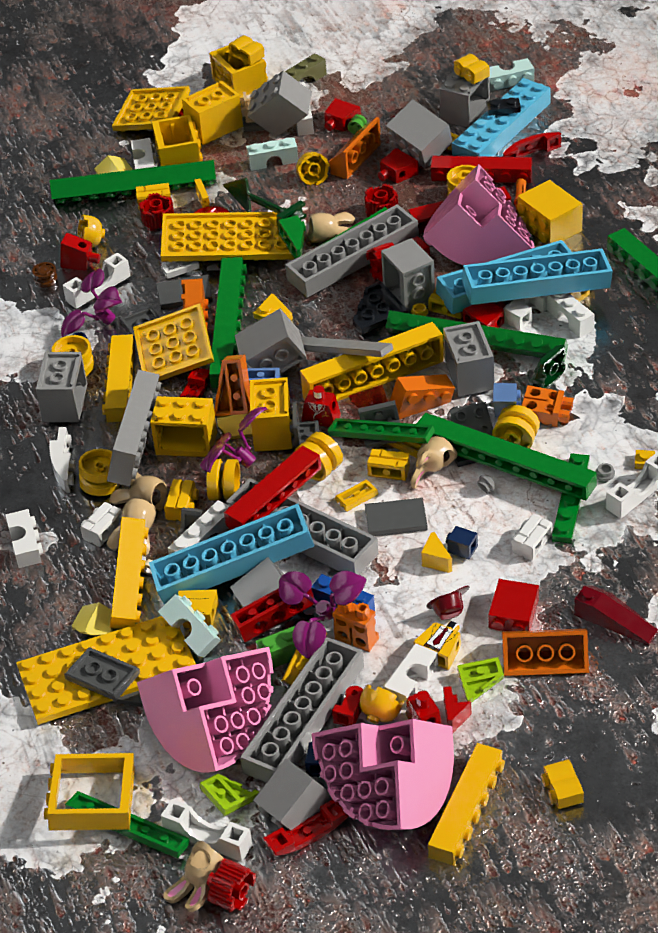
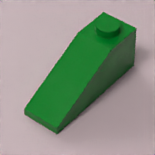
(292, 233)

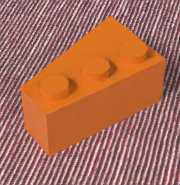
(194, 294)
(233, 387)
(421, 393)

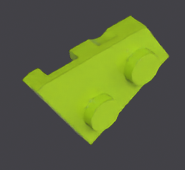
(479, 677)
(227, 794)

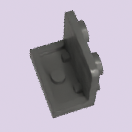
(380, 412)
(472, 416)
(301, 430)

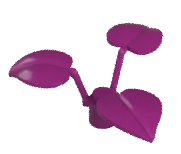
(106, 299)
(243, 454)
(295, 585)

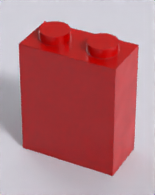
(513, 606)

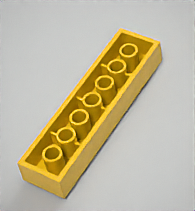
(355, 373)

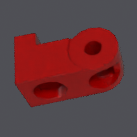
(349, 711)

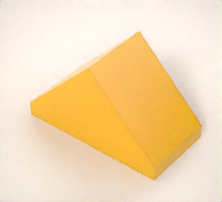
(435, 555)

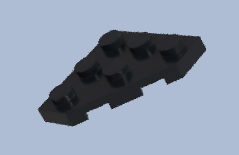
(375, 307)

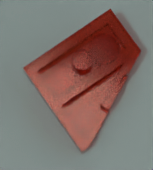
(369, 397)

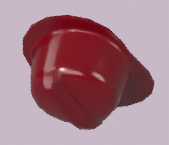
(448, 605)

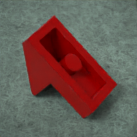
(455, 711)

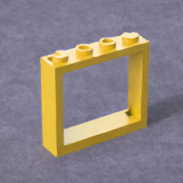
(90, 818)

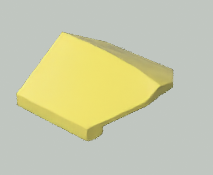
(112, 164)
(231, 424)
(93, 620)

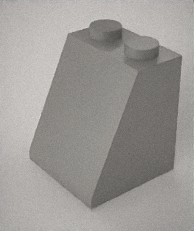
(257, 583)
(291, 796)

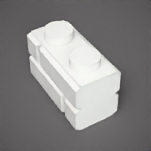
(101, 524)
(531, 537)

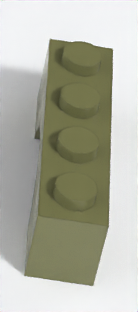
(311, 67)

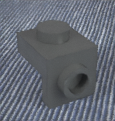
(188, 517)

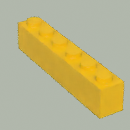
(119, 376)
(127, 574)
(465, 804)

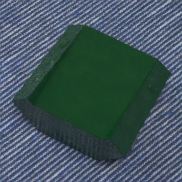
(549, 368)

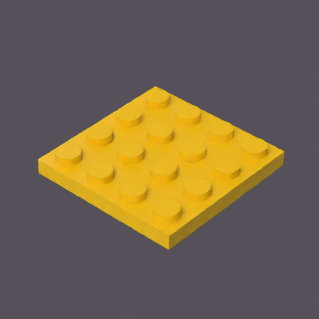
(149, 105)
(174, 343)

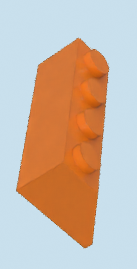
(356, 150)
(545, 652)

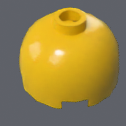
(312, 168)
(90, 229)
(379, 705)

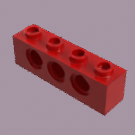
(265, 614)

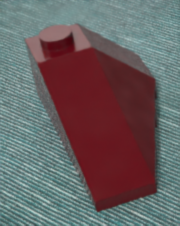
(613, 614)

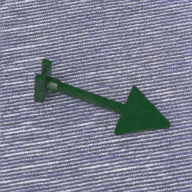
(240, 191)

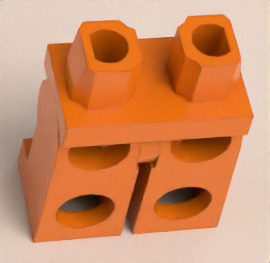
(548, 405)
(357, 624)

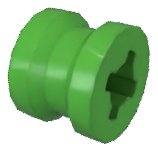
(356, 123)

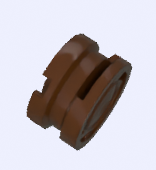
(44, 274)

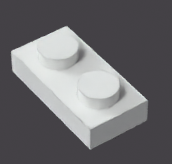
(176, 268)

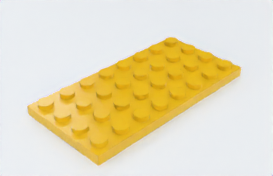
(222, 236)
(148, 646)

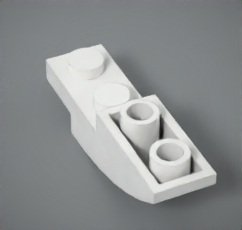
(61, 459)

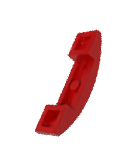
(547, 141)
(197, 383)
(307, 832)

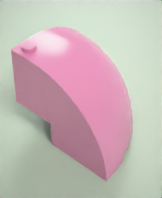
(477, 223)
(210, 709)
(388, 772)

